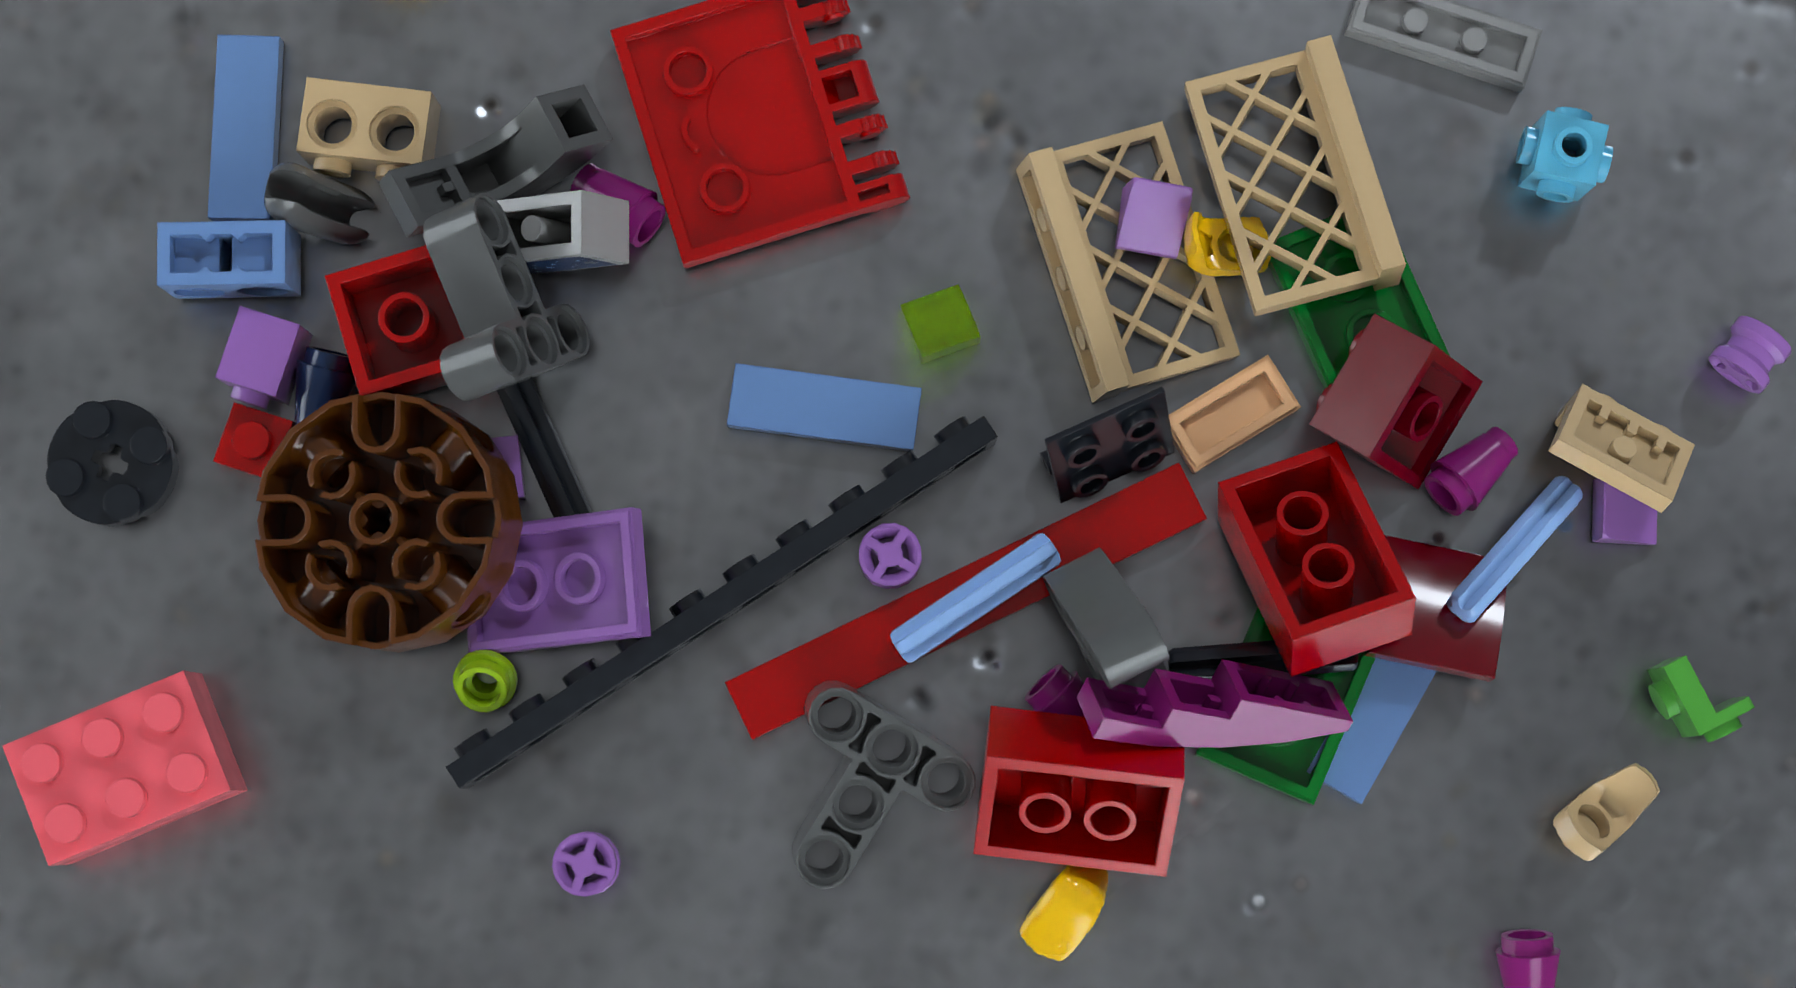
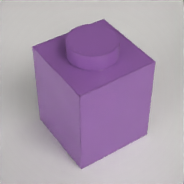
(262, 358)

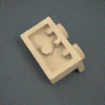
(1621, 447)

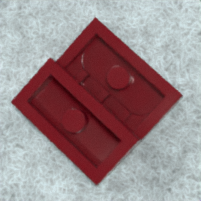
(1439, 636)

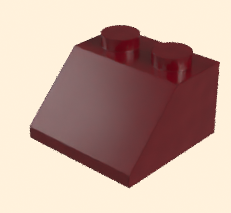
(1395, 400)

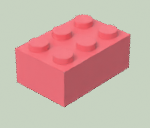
(124, 768)

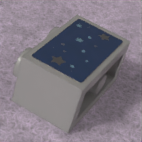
(569, 230)

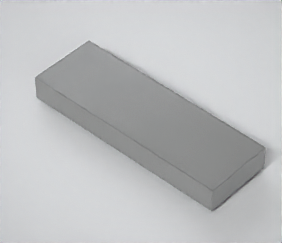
(1449, 37)

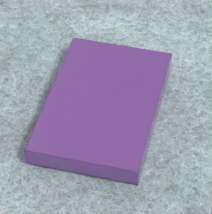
(571, 585)

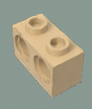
(373, 115)

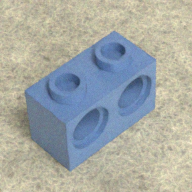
(229, 259)

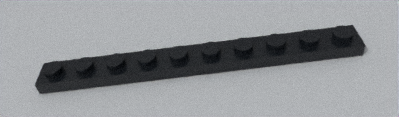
(699, 614)

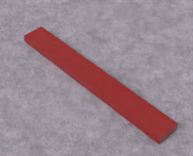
(863, 647)

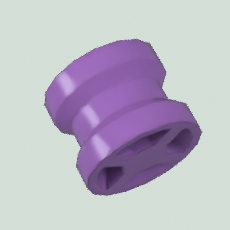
(1750, 354)
(887, 542)
(573, 869)

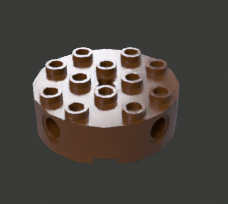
(339, 557)

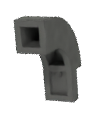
(519, 160)

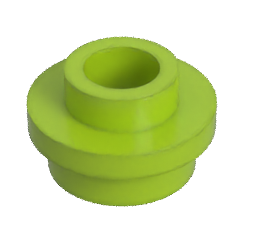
(481, 695)

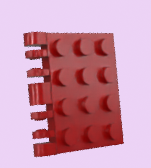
(749, 124)

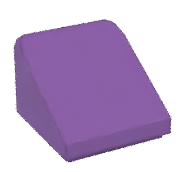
(1153, 217)
(1621, 517)

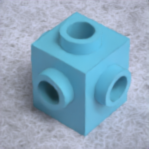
(1550, 169)

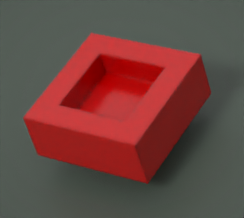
(250, 439)

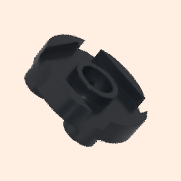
(96, 429)

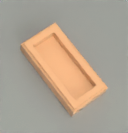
(1231, 414)

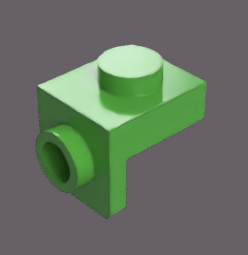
(1681, 697)

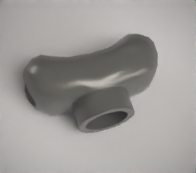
(315, 203)

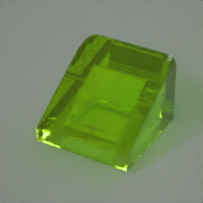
(940, 323)

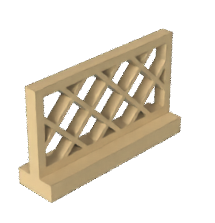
(1347, 162)
(1078, 280)

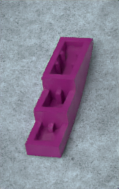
(1229, 710)

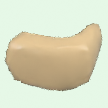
(1605, 811)

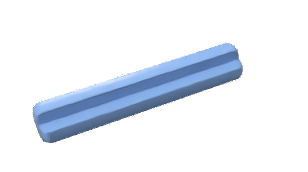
(1514, 549)
(975, 597)

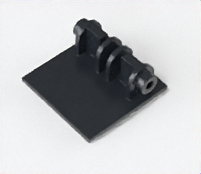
(1109, 446)

